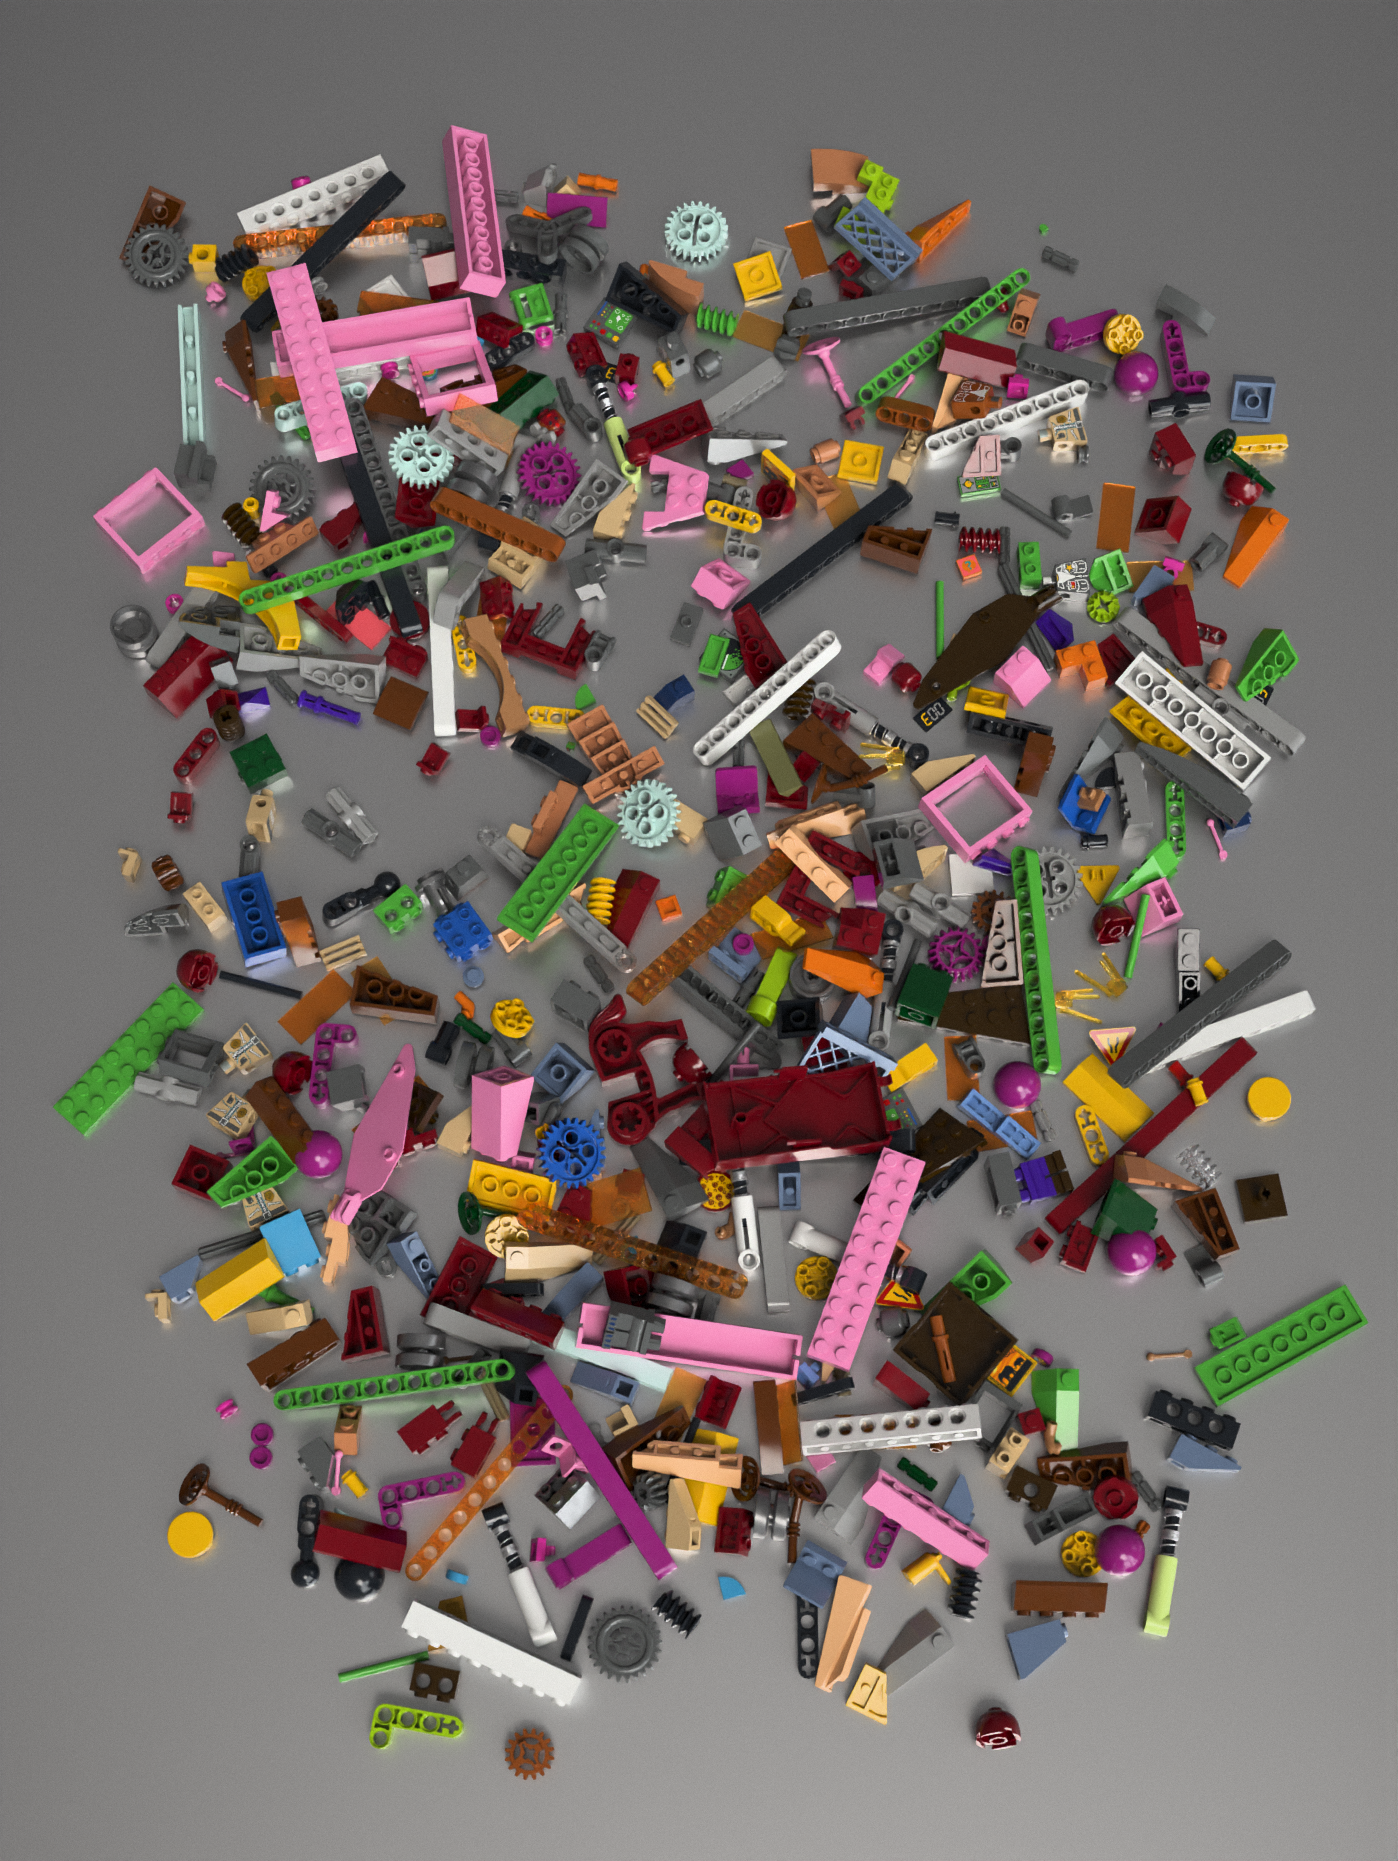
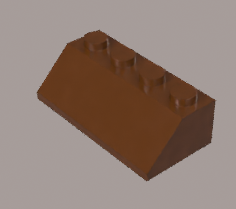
(280, 1116)
(1058, 1597)

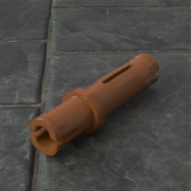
(941, 1344)

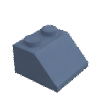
(1252, 398)
(562, 1072)

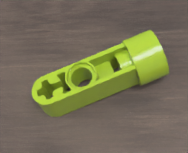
(764, 1005)

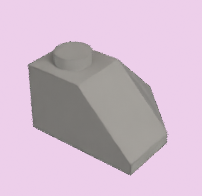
(539, 184)

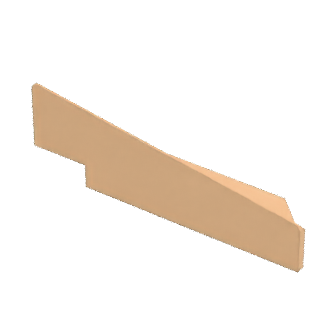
(944, 413)
(827, 820)
(510, 939)
(691, 1461)
(843, 1632)

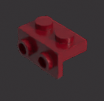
(497, 598)
(1079, 1247)
(717, 1402)

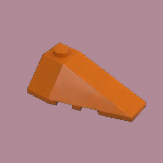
(933, 231)
(1254, 538)
(845, 970)

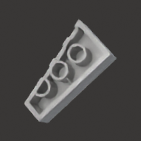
(1132, 795)

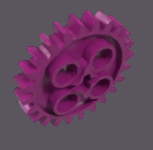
(543, 457)

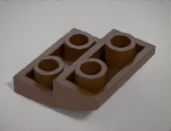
(400, 703)

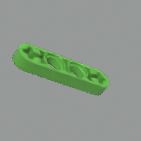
(1171, 820)

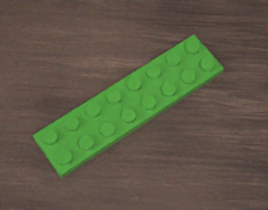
(558, 873)
(132, 1053)
(1280, 1345)

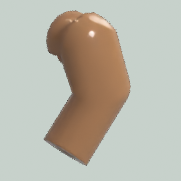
(727, 1230)
(1049, 1438)

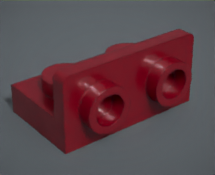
(497, 329)
(585, 352)
(405, 657)
(734, 1531)

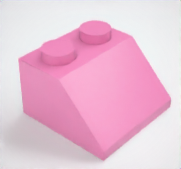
(720, 583)
(1022, 677)

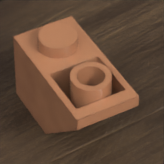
(1023, 312)
(348, 1429)

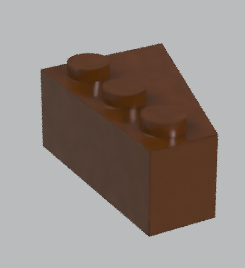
(896, 546)
(1034, 763)
(1208, 1223)

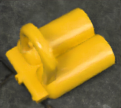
(923, 1566)

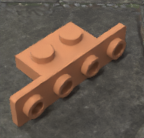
(279, 542)
(550, 818)

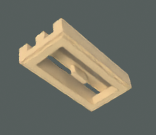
(655, 719)
(341, 945)

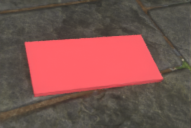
(365, 627)

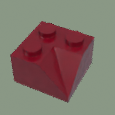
(1172, 450)
(859, 931)
(200, 1172)

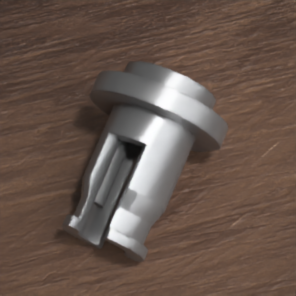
(435, 891)

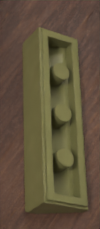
(775, 758)

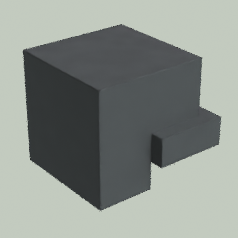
(194, 467)
(586, 574)
(348, 1088)

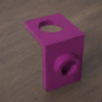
(244, 1145)

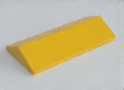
(1147, 727)
(1112, 1104)
(509, 1188)
(239, 1280)
(709, 1496)

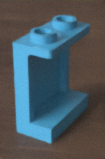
(291, 1241)

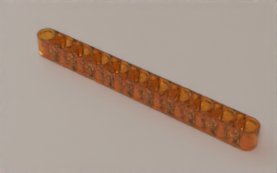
(312, 234)
(710, 928)
(642, 1247)
(485, 1493)

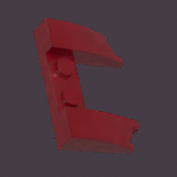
(519, 642)
(792, 894)
(686, 1146)

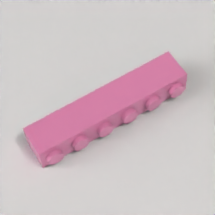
(925, 1519)

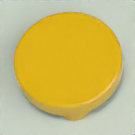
(256, 281)
(1122, 333)
(511, 1018)
(1268, 1098)
(501, 1230)
(815, 1277)
(190, 1534)
(1078, 1554)

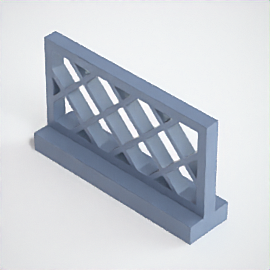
(886, 232)
(851, 1044)

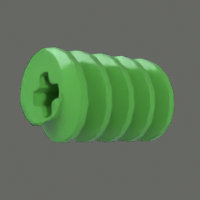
(716, 320)

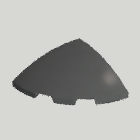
(214, 627)
(158, 920)
(377, 1223)

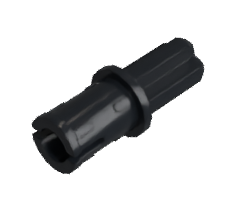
(377, 600)

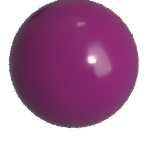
(1135, 373)
(1016, 1084)
(321, 1157)
(1131, 1253)
(1119, 1550)

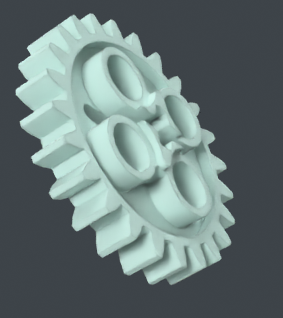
(714, 233)
(411, 469)
(649, 813)

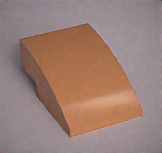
(837, 171)
(677, 286)

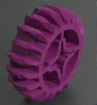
(963, 957)

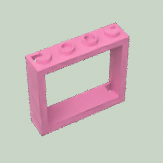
(446, 400)
(165, 544)
(966, 853)

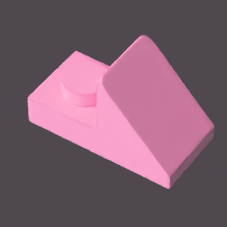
(270, 515)
(883, 664)

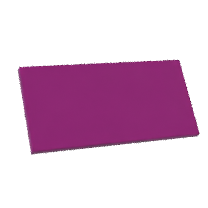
(562, 203)

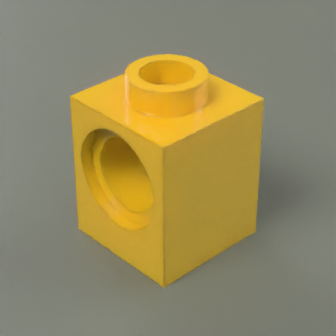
(200, 251)

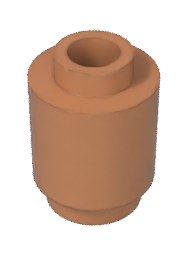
(825, 451)
(1219, 674)

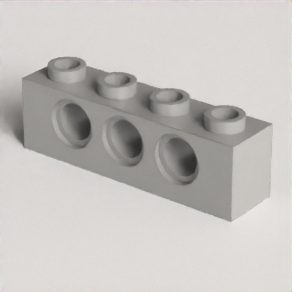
(465, 445)

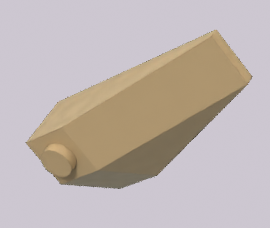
(542, 1260)

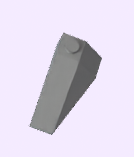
(903, 825)

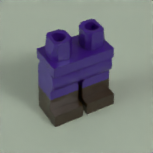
(1043, 1178)

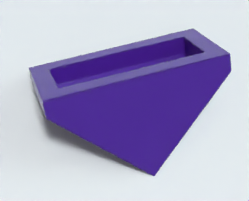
(1056, 629)
(253, 700)
(994, 862)

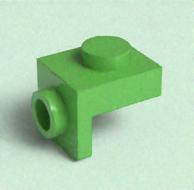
(1227, 1333)

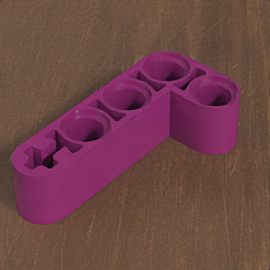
(1066, 336)
(1178, 359)
(322, 1066)
(422, 1494)
(892, 1530)
(588, 1556)

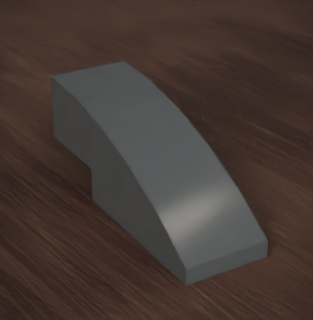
(1185, 310)
(1061, 1518)

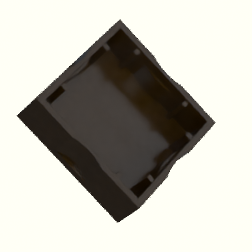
(974, 1341)

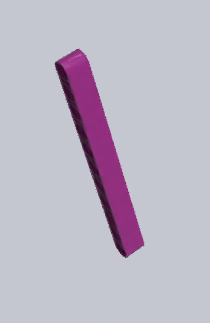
(601, 1469)

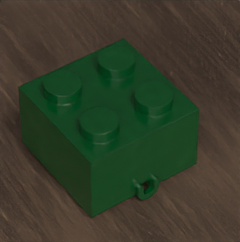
(258, 763)

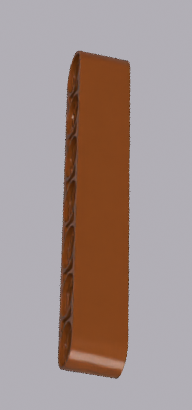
(497, 524)

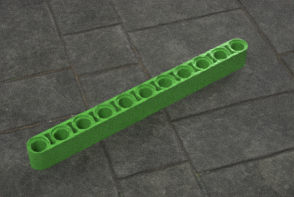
(933, 340)
(336, 568)
(1036, 961)
(383, 1385)

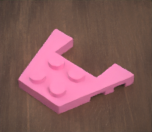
(684, 496)

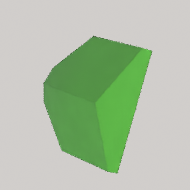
(1110, 573)

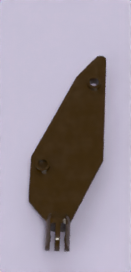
(984, 642)

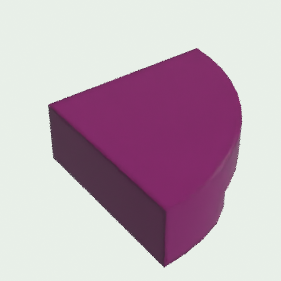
(740, 470)

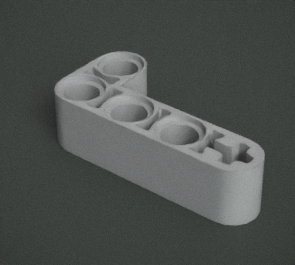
(738, 544)
(456, 594)

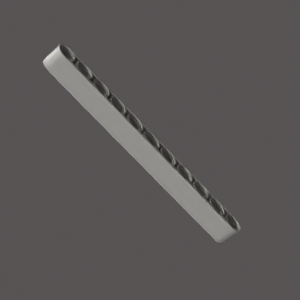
(1261, 718)

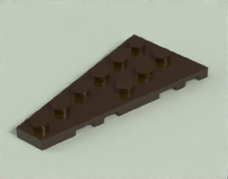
(986, 1014)
(939, 1145)

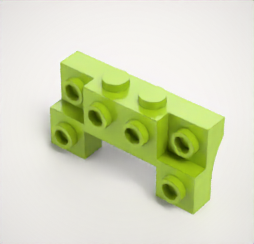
(880, 192)

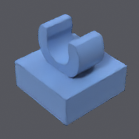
(807, 1375)

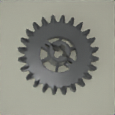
(146, 271)
(283, 467)
(602, 1640)

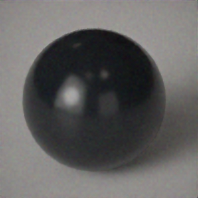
(358, 1581)

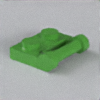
(537, 303)

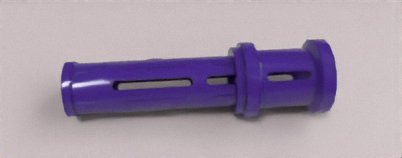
(319, 702)

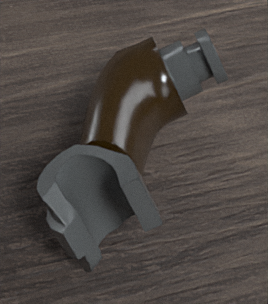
(788, 346)

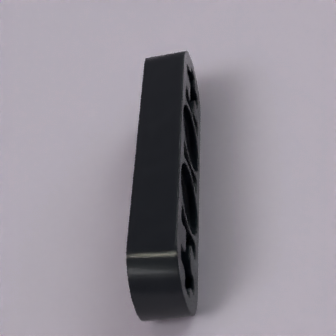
(804, 1633)

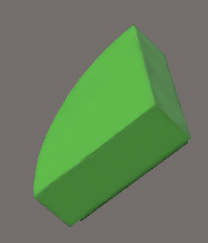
(584, 698)

